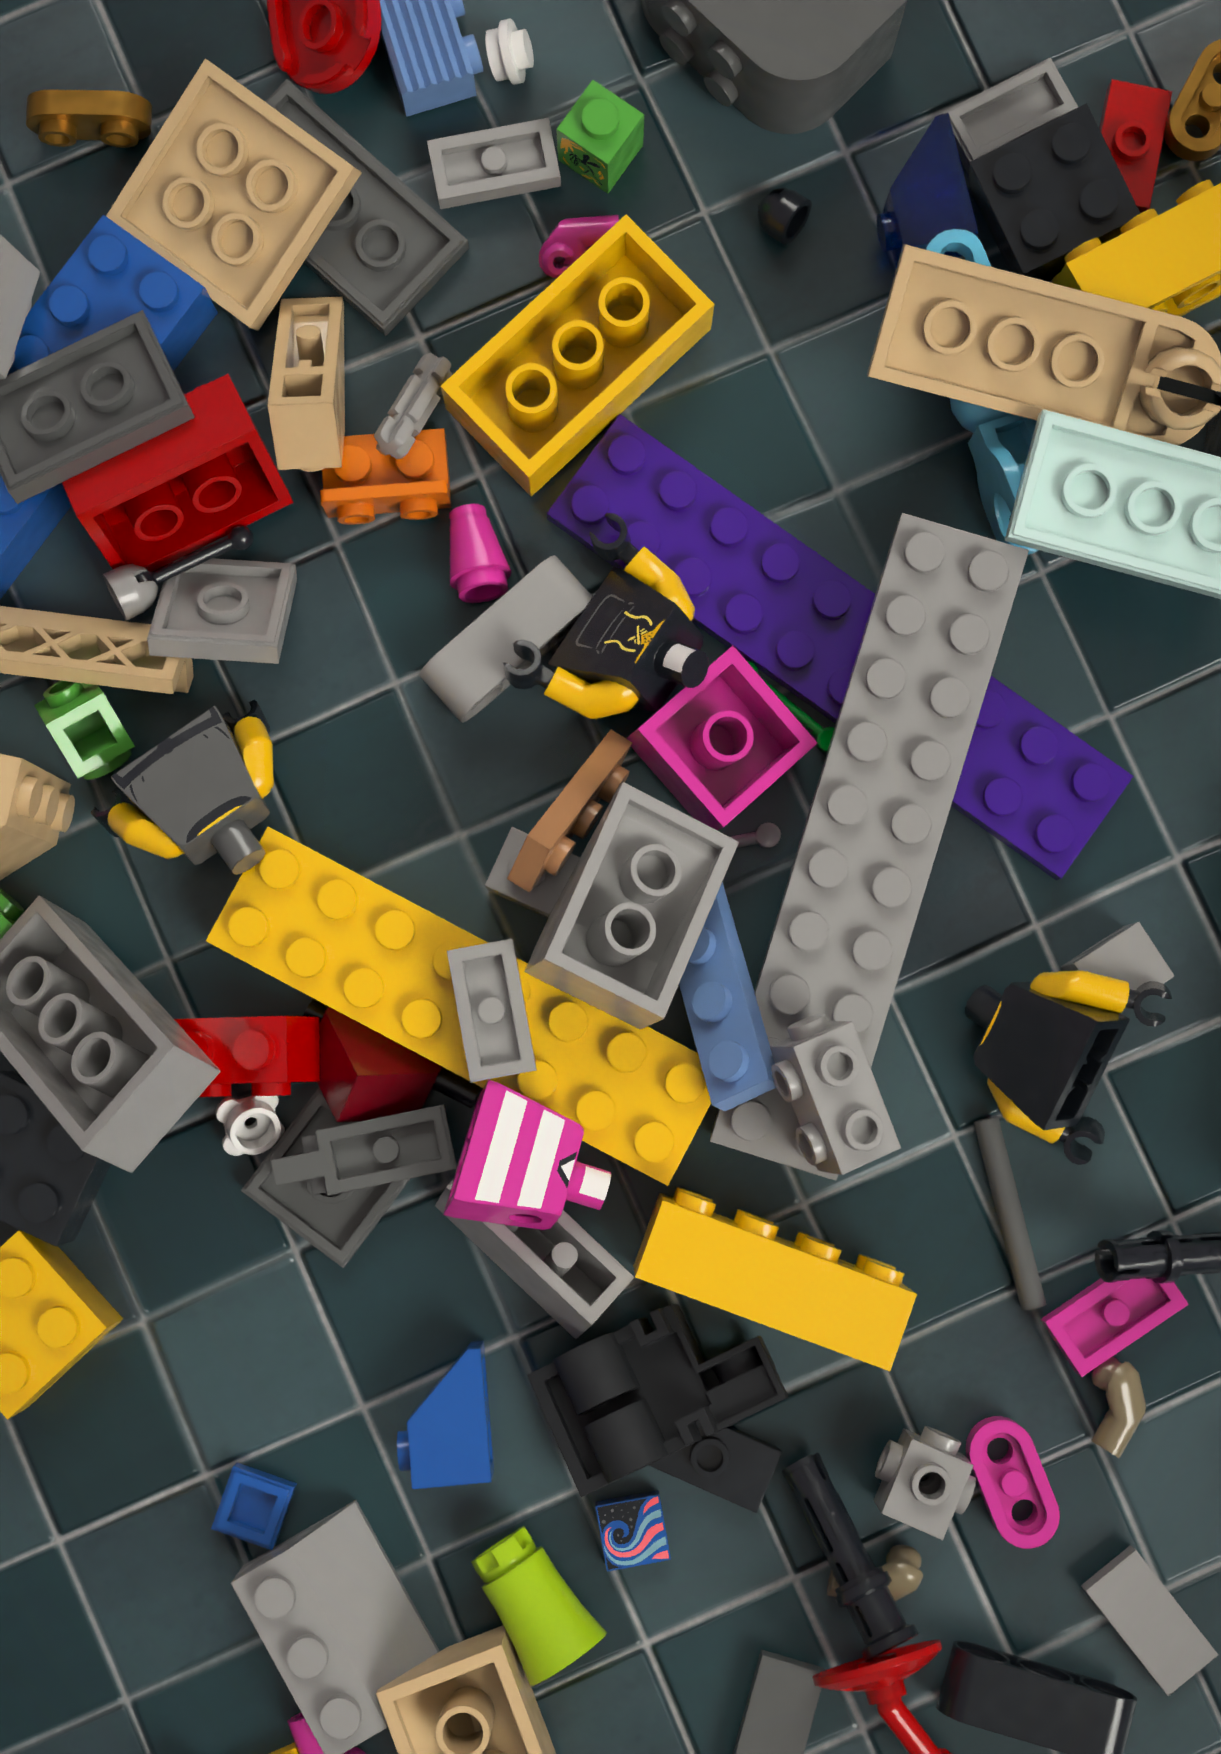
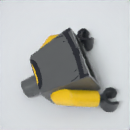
(198, 791)

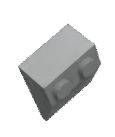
(633, 908)

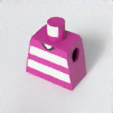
(521, 1164)

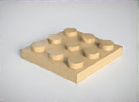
(233, 194)

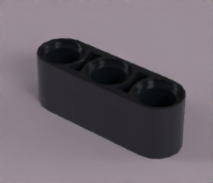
(1035, 1701)

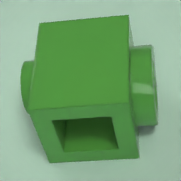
(85, 728)

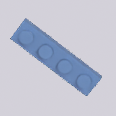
(726, 1013)

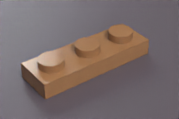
(572, 813)

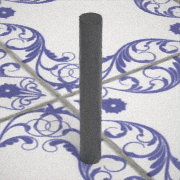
(1009, 1213)

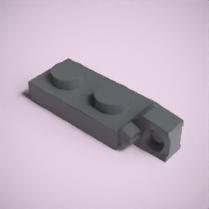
(371, 1152)

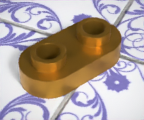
(1199, 106)
(75, 115)

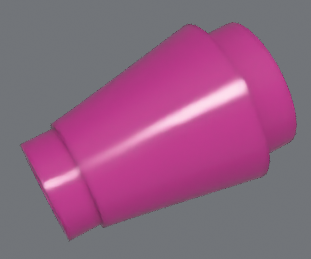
(476, 557)

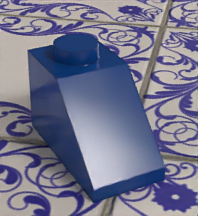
(451, 1428)

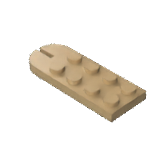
(1041, 347)

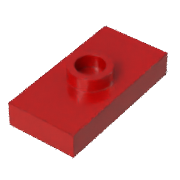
(1134, 132)

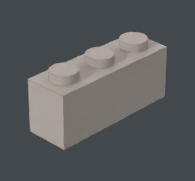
(554, 1266)

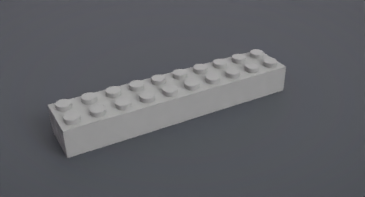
(880, 802)

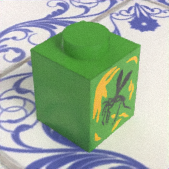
(600, 136)

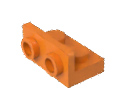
(382, 484)

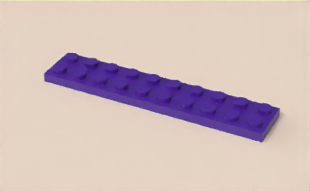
(803, 629)

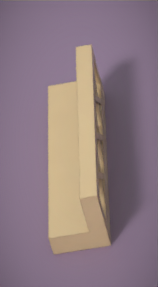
(87, 652)

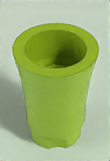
(536, 1606)

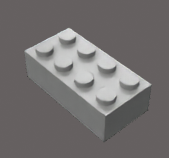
(93, 1038)

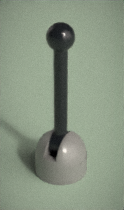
(136, 587)

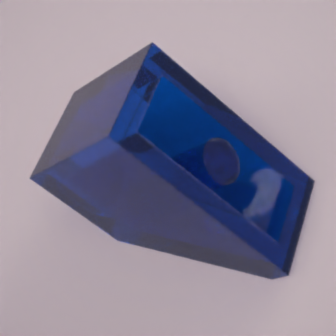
(927, 194)

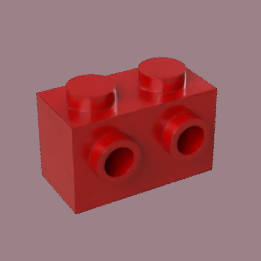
(258, 1051)

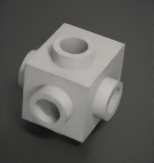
(927, 1503)

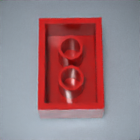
(181, 484)

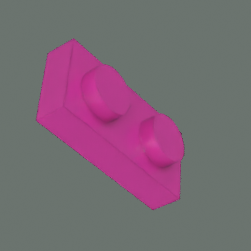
(1109, 1319)

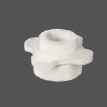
(253, 1138)

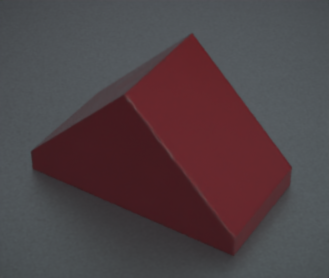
(368, 1073)

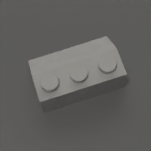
(335, 1624)

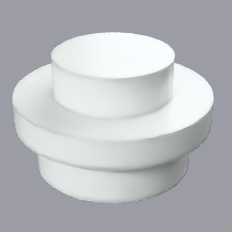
(509, 52)

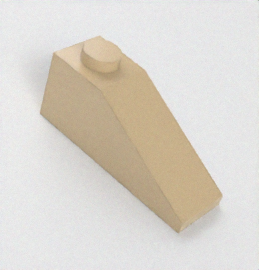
(308, 384)

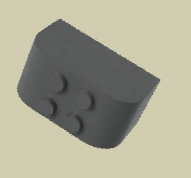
(779, 59)

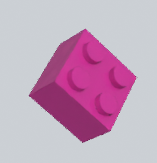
(721, 741)

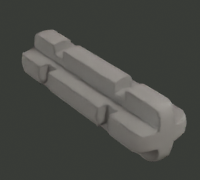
(412, 406)

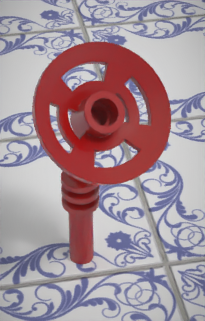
(884, 1686)

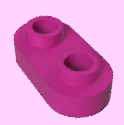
(1012, 1479)

